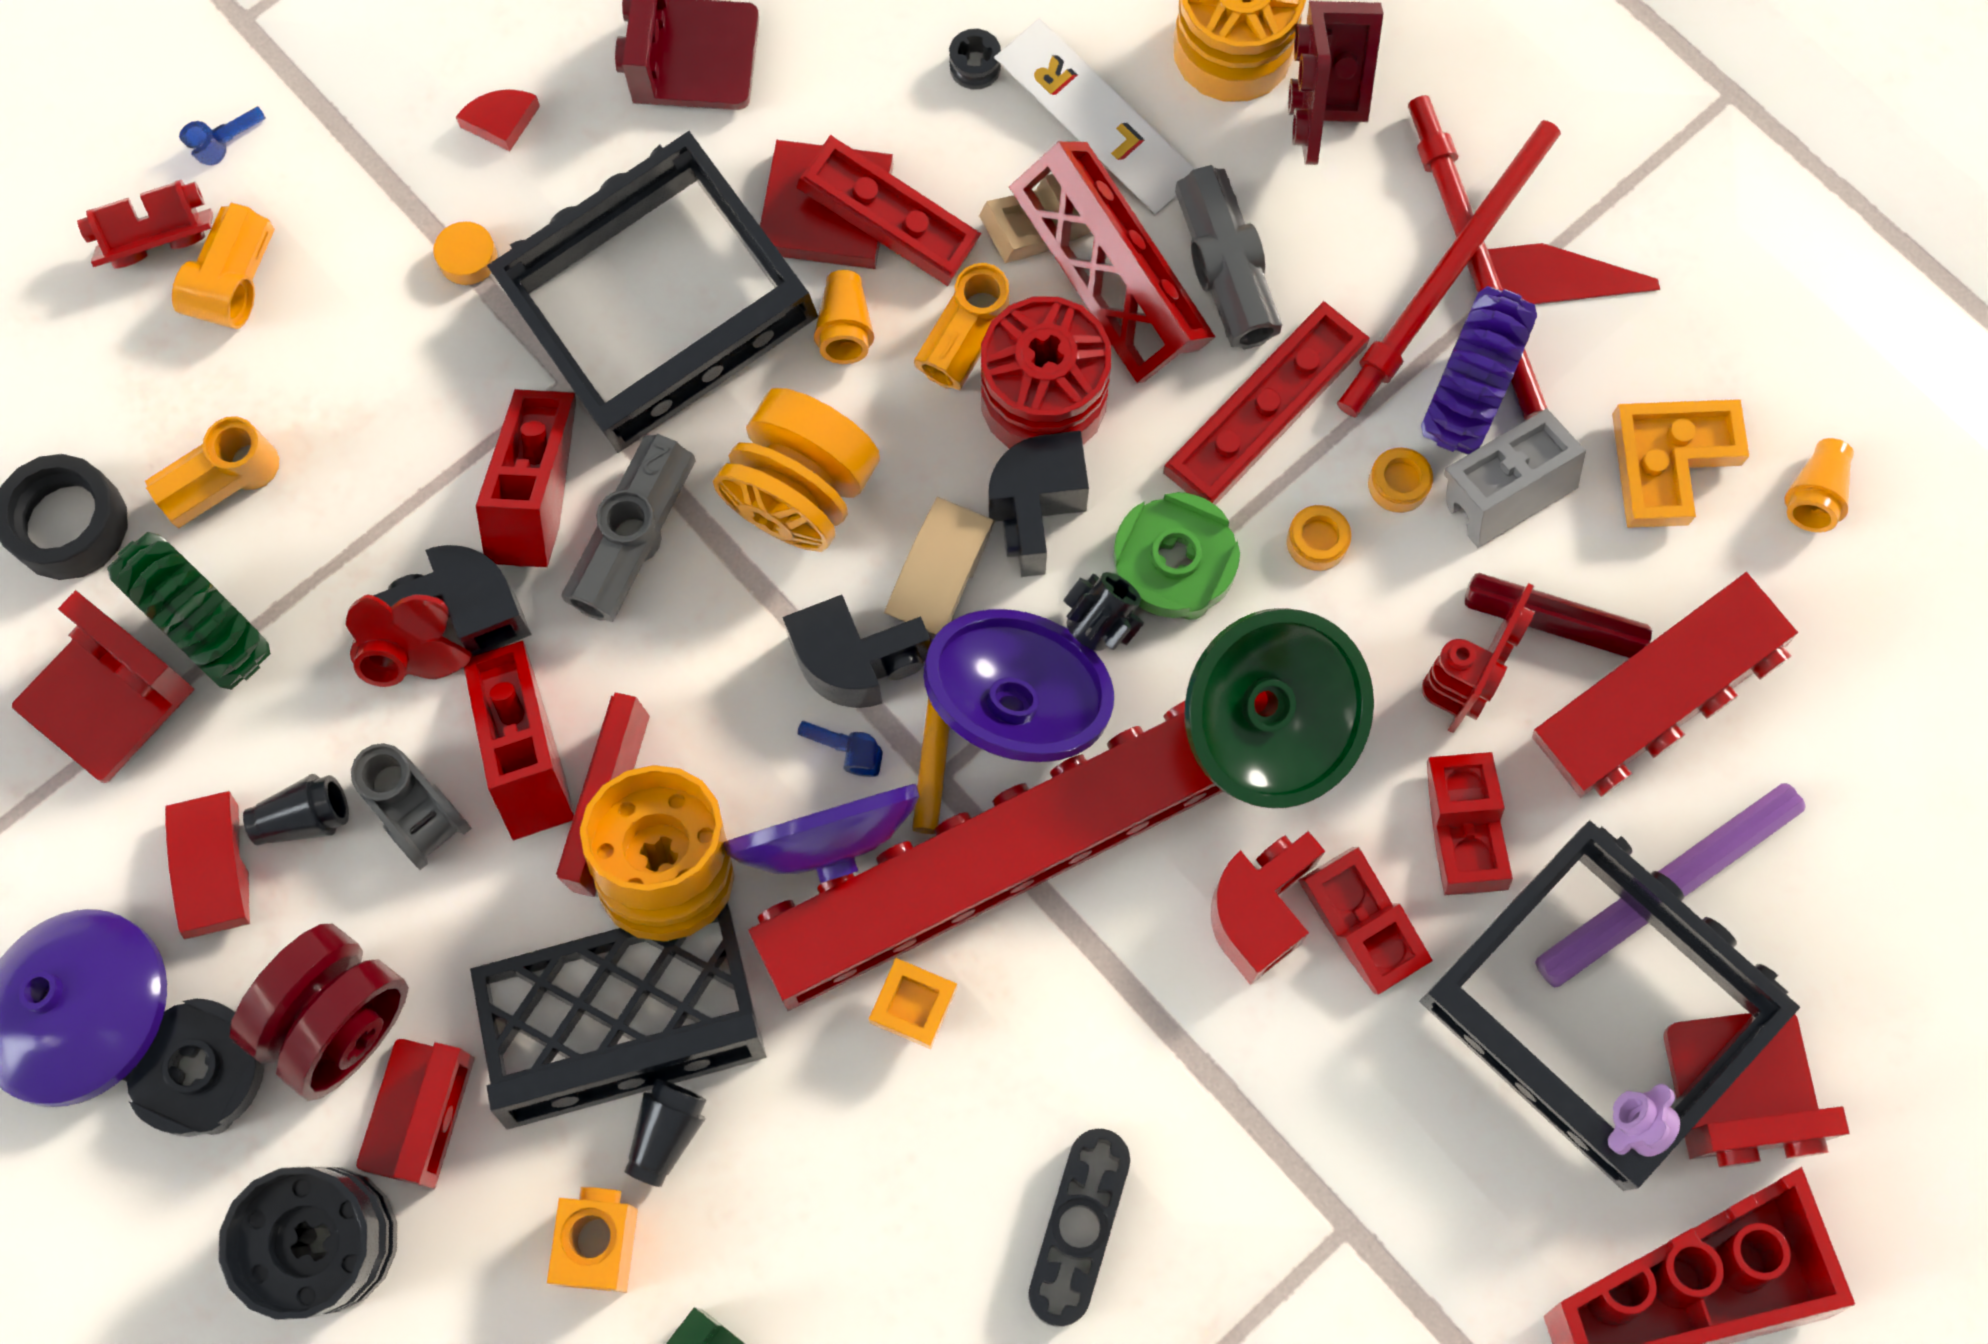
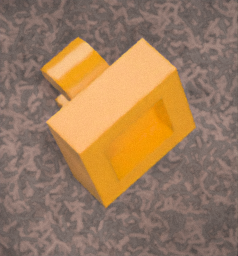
(913, 1003)

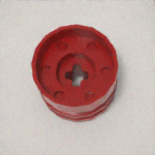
(1044, 370)

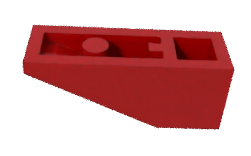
(527, 479)
(517, 742)

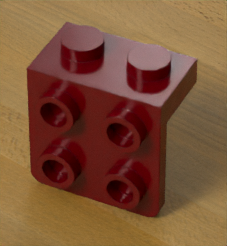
(689, 52)
(1335, 69)

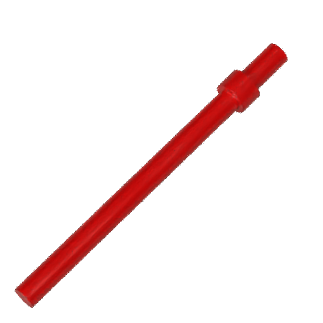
(1439, 157)
(1384, 357)

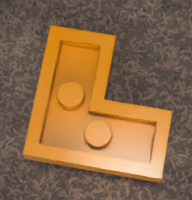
(1660, 445)

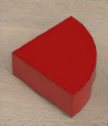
(499, 116)

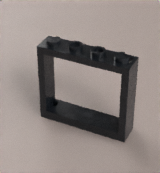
(704, 363)
(1700, 940)

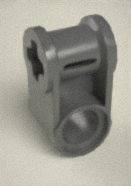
(414, 810)

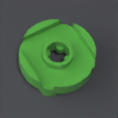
(1209, 542)

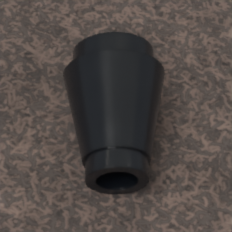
(300, 811)
(663, 1131)

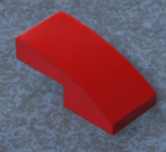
(1467, 823)
(206, 865)
(1365, 921)

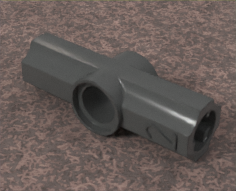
(1228, 257)
(614, 560)

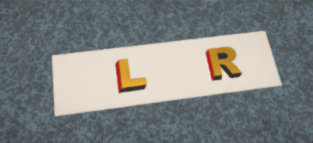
(1095, 114)

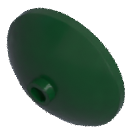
(1313, 715)

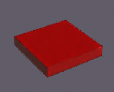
(805, 227)

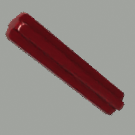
(1560, 616)

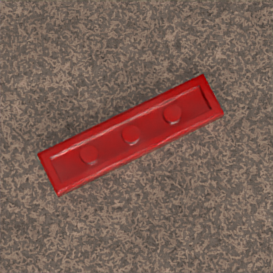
(1266, 405)

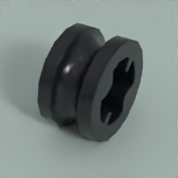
(959, 53)

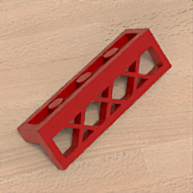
(1128, 248)

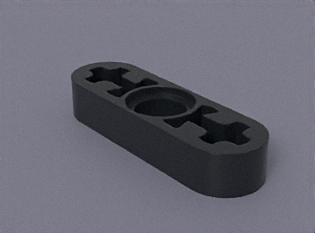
(1110, 1182)

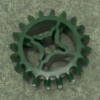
(189, 610)

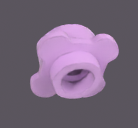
(1644, 1122)

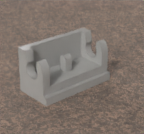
(1514, 476)

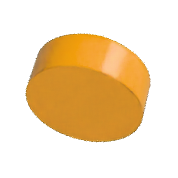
(464, 252)
(1400, 480)
(1318, 537)

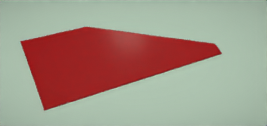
(1554, 274)

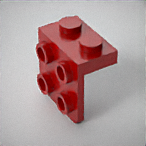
(1764, 1107)

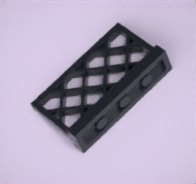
(613, 1068)

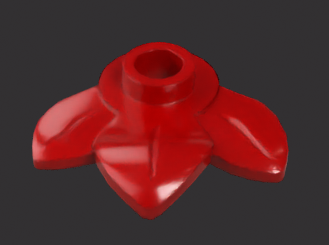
(402, 640)

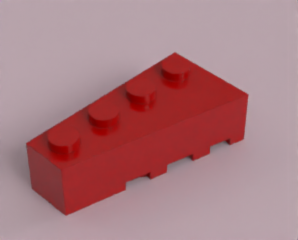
(1665, 686)
(1719, 1283)

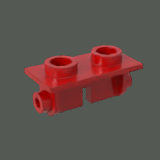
(170, 220)

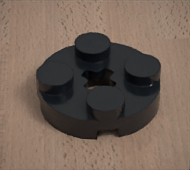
(209, 1102)

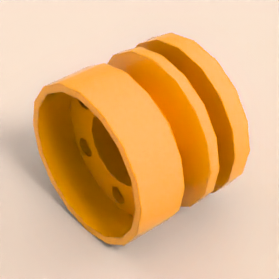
(1235, 45)
(797, 469)
(657, 852)

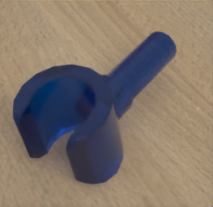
(213, 141)
(862, 751)

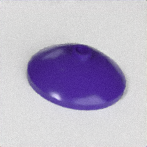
(1018, 685)
(828, 838)
(98, 1012)

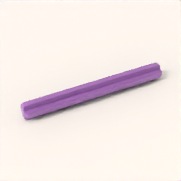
(1686, 871)

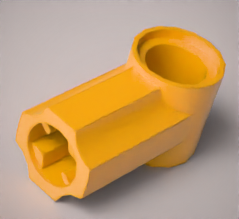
(220, 281)
(957, 336)
(209, 473)

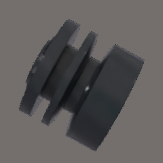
(271, 1232)

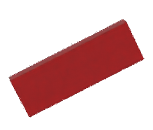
(888, 210)
(613, 755)

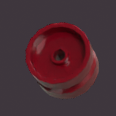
(318, 1011)

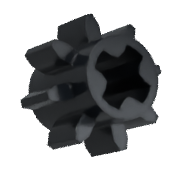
(1103, 611)

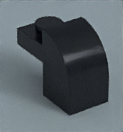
(1032, 481)
(476, 597)
(843, 664)

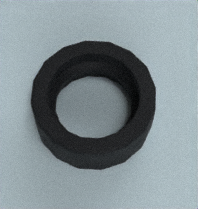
(93, 547)

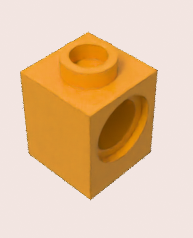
(612, 1267)

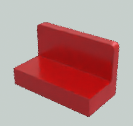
(415, 1112)

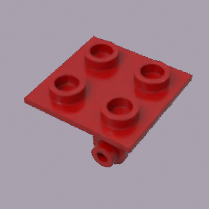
(1470, 675)

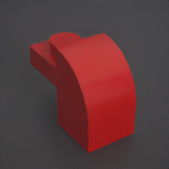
(1246, 907)

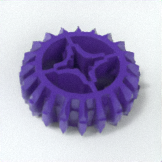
(1479, 370)

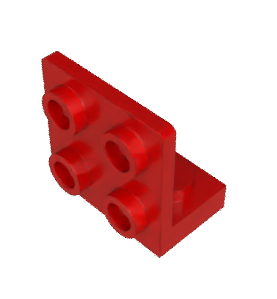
(101, 692)

